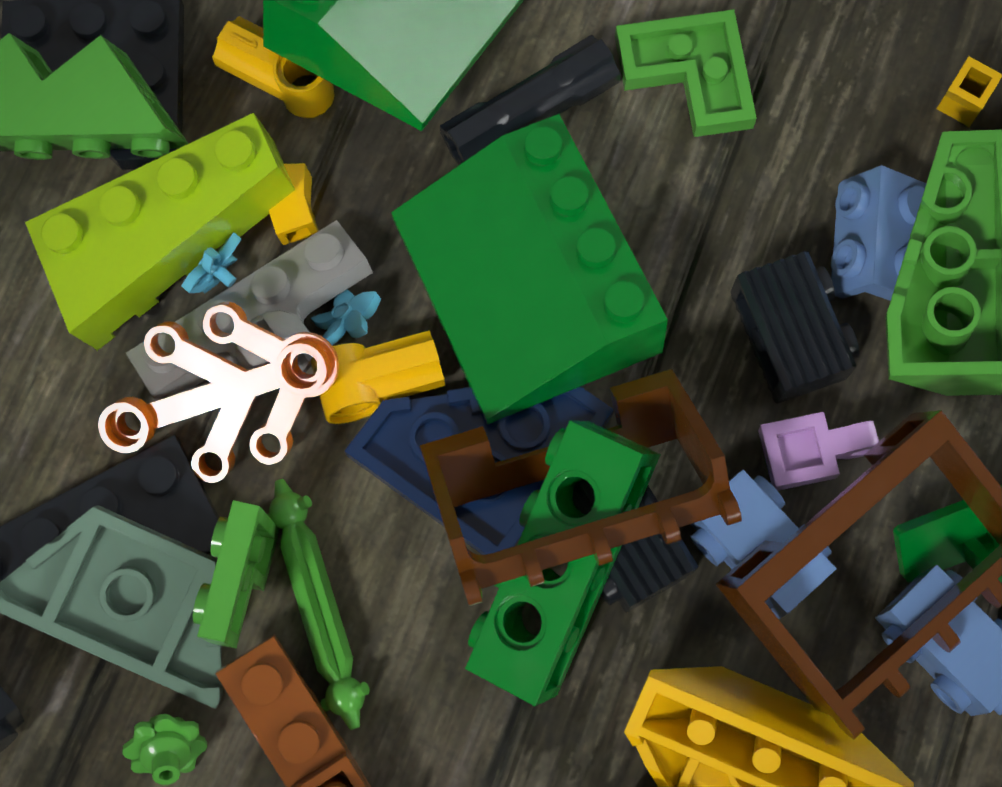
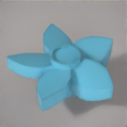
(213, 268)
(348, 314)

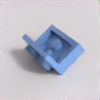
(873, 230)

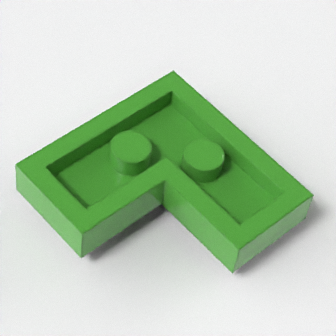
(701, 54)
(244, 555)

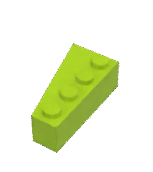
(151, 226)

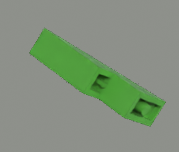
(83, 106)

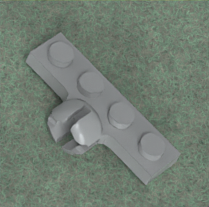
(272, 298)

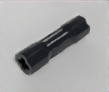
(566, 82)

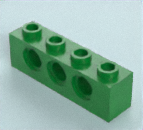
(501, 645)

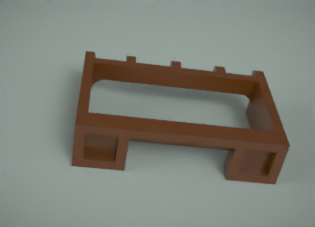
(646, 412)
(775, 563)

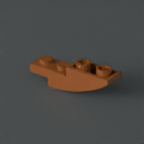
(288, 719)

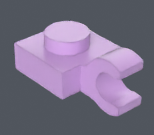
(806, 452)

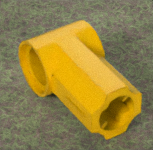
(243, 55)
(380, 374)

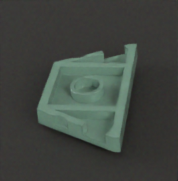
(121, 599)

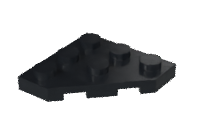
(143, 29)

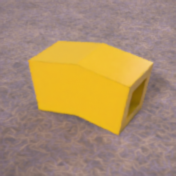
(969, 91)
(293, 215)

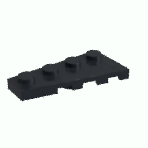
(149, 488)

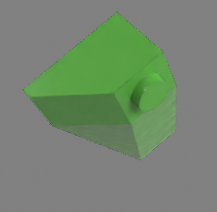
(949, 286)

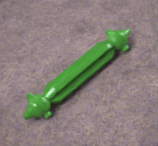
(317, 605)

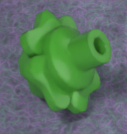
(164, 747)

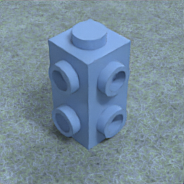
(761, 521)
(972, 672)

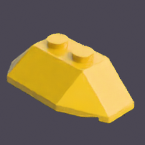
(740, 733)

